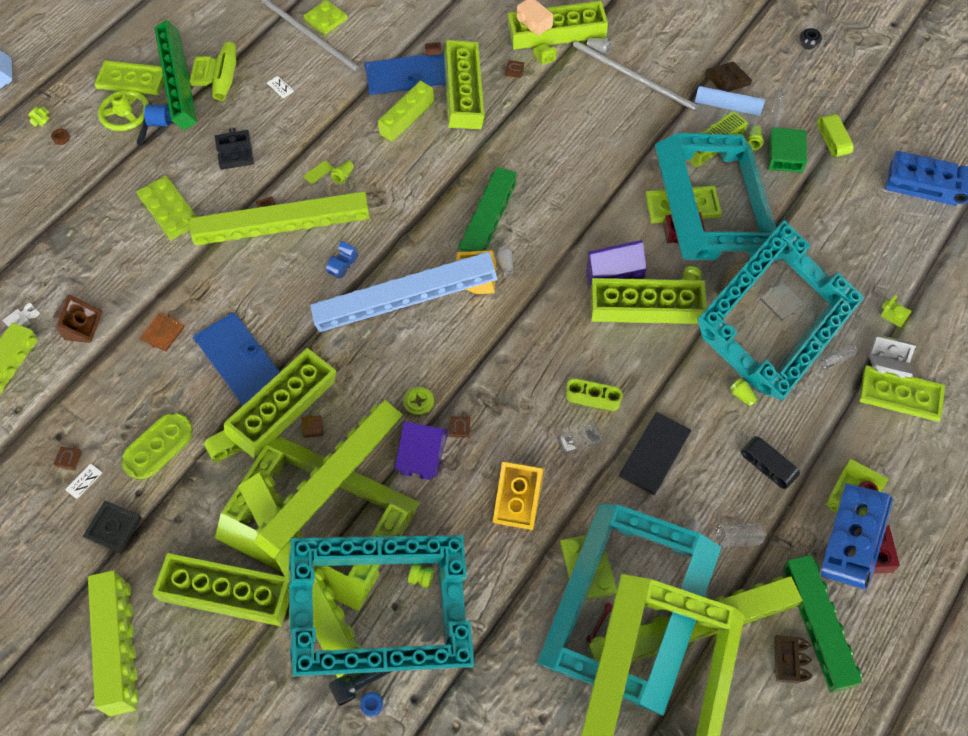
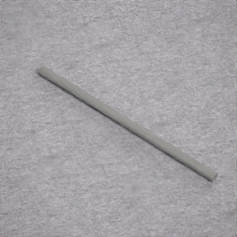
(310, 34)
(636, 76)

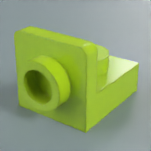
(545, 54)
(895, 312)

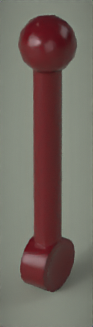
(607, 609)

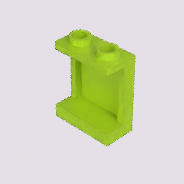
(854, 474)

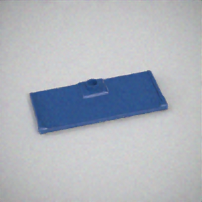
(405, 73)
(237, 357)

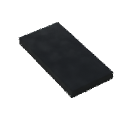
(655, 453)

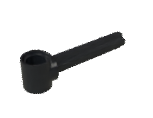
(345, 689)

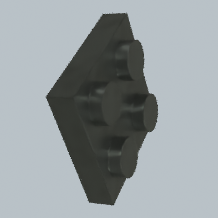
(112, 527)

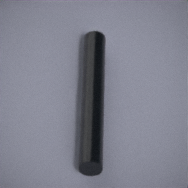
(142, 134)

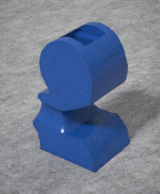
(338, 265)

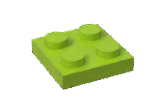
(325, 17)

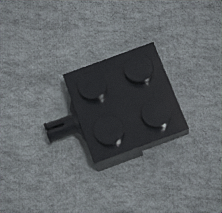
(234, 149)

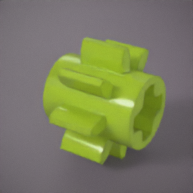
(39, 116)

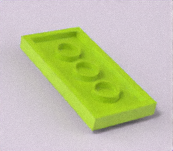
(130, 76)
(705, 198)
(167, 207)
(902, 395)

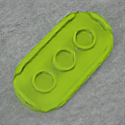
(157, 446)

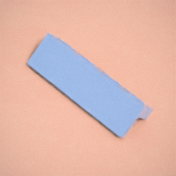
(729, 100)

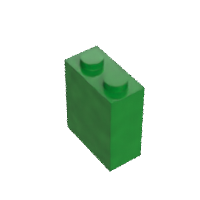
(787, 150)

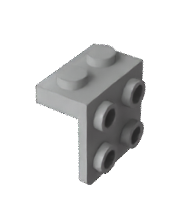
(892, 356)

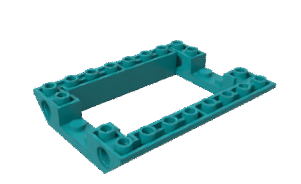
(692, 240)
(835, 289)
(684, 542)
(340, 551)

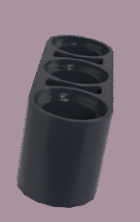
(770, 462)

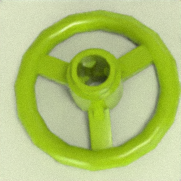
(122, 107)

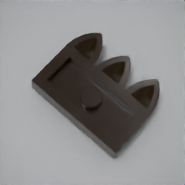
(789, 659)

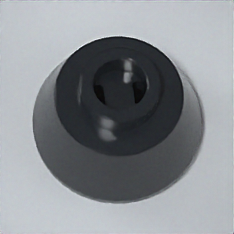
(810, 38)

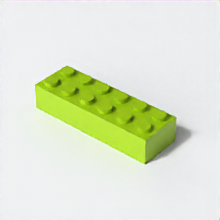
(570, 24)
(463, 85)
(647, 300)
(279, 402)
(223, 589)
(112, 644)

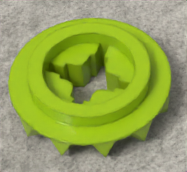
(424, 395)

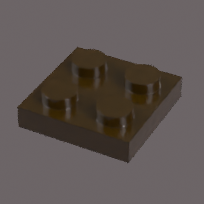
(728, 77)

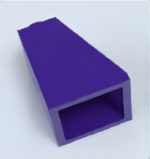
(420, 450)

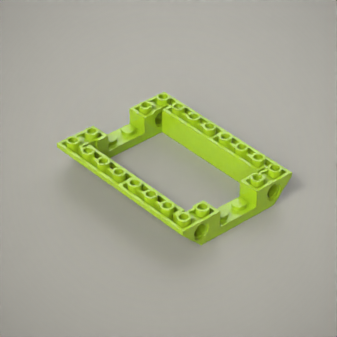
(349, 589)
(620, 641)

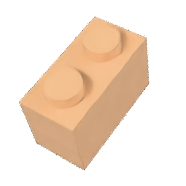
(534, 16)

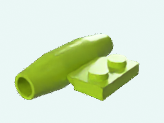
(218, 72)

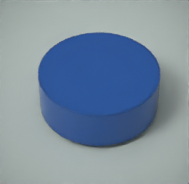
(371, 704)

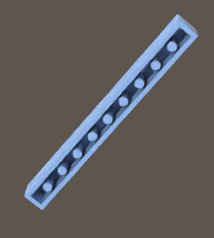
(403, 292)

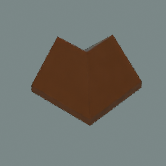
(76, 320)

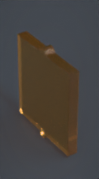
(162, 332)

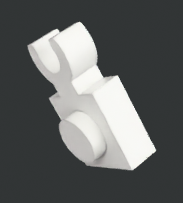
(22, 318)

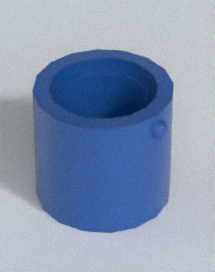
(157, 115)

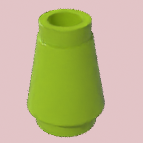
(755, 138)
(341, 173)
(743, 392)

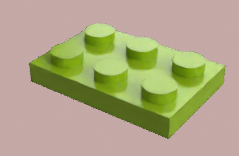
(603, 581)

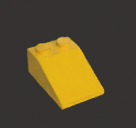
(518, 495)

